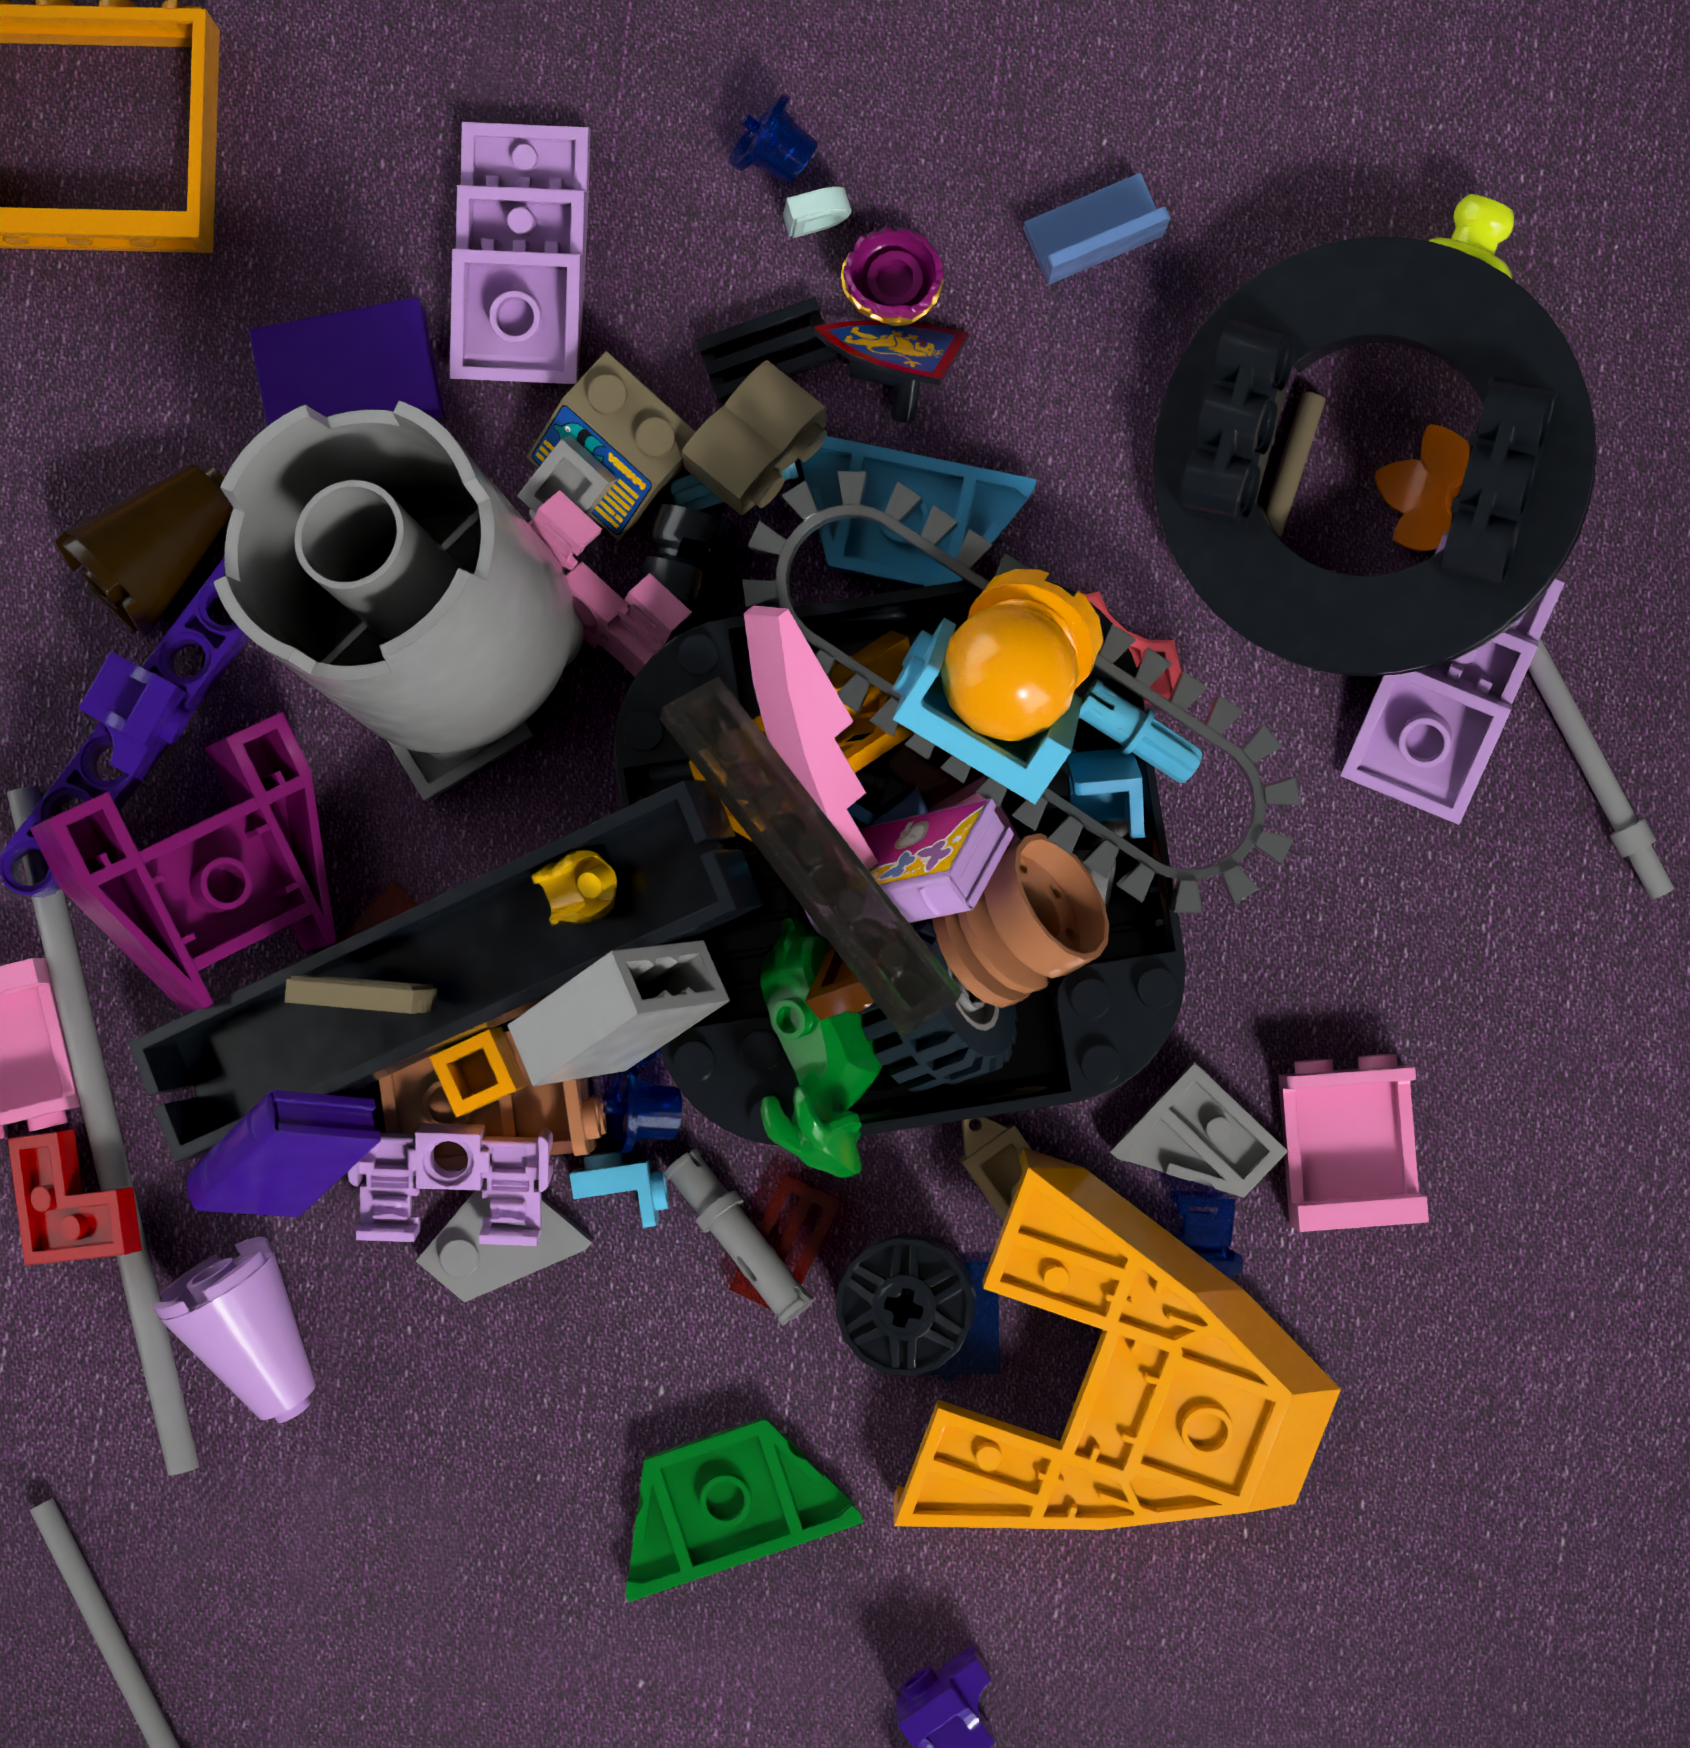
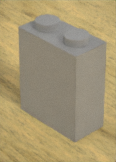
(618, 1012)

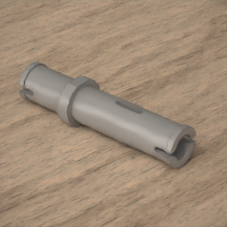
(722, 1215)

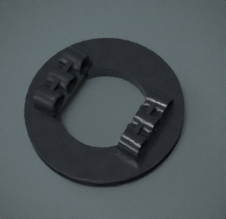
(1518, 498)

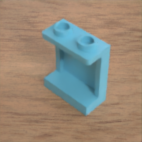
(923, 708)

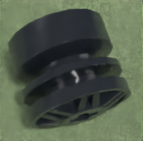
(941, 1286)

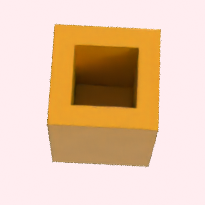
(478, 1071)

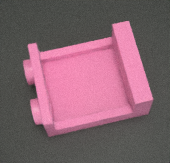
(33, 1052)
(1350, 1145)

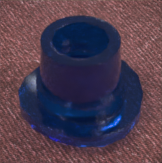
(774, 143)
(640, 1111)

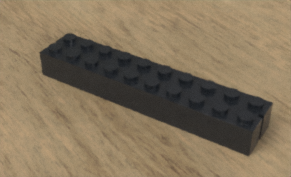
(477, 945)

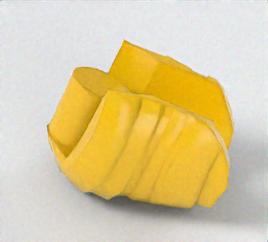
(578, 887)

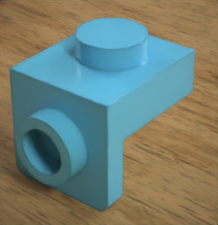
(608, 1174)

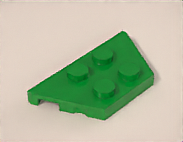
(728, 1505)

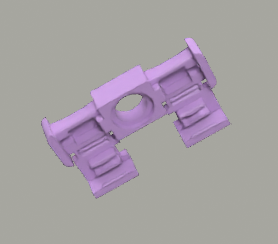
(509, 1177)

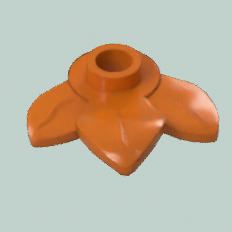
(1425, 488)

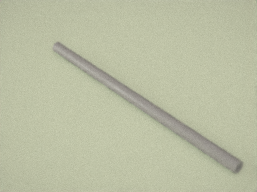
(107, 1149)

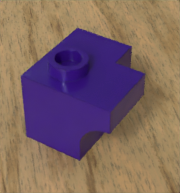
(137, 711)
(943, 1706)

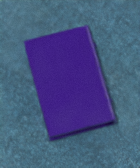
(348, 362)
(283, 1154)

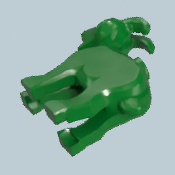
(826, 1055)

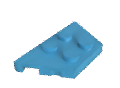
(970, 494)

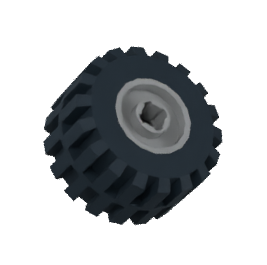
(951, 1046)

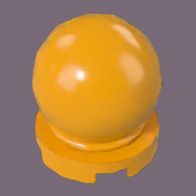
(1020, 655)

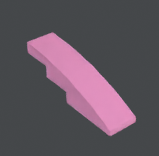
(803, 718)

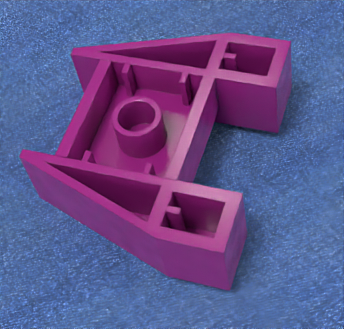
(211, 882)

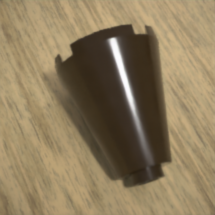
(148, 544)

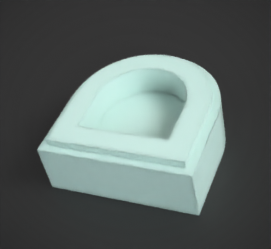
(815, 211)

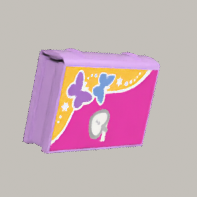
(937, 859)

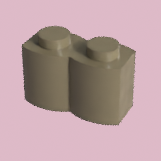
(756, 438)

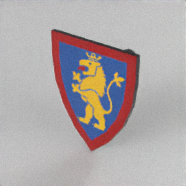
(895, 356)

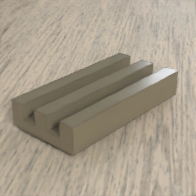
(361, 994)

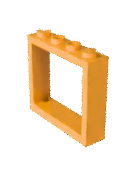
(126, 25)

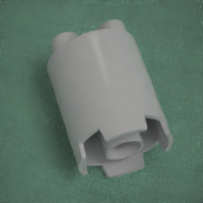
(395, 578)

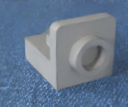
(573, 473)

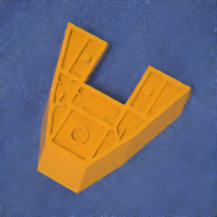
(1185, 1401)

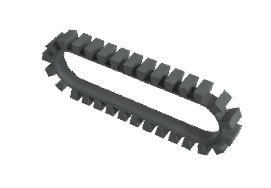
(1186, 690)

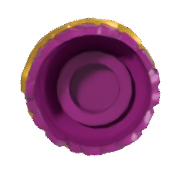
(893, 276)

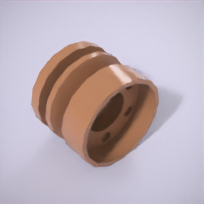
(1028, 926)

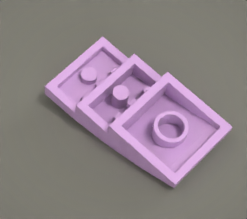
(520, 253)
(1438, 725)

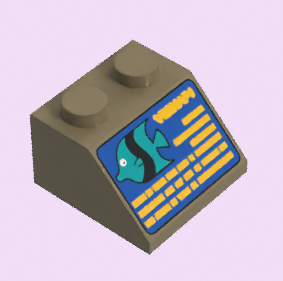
(627, 434)

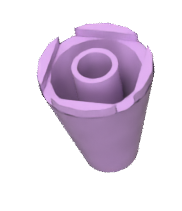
(243, 1329)

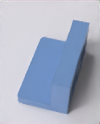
(1095, 228)

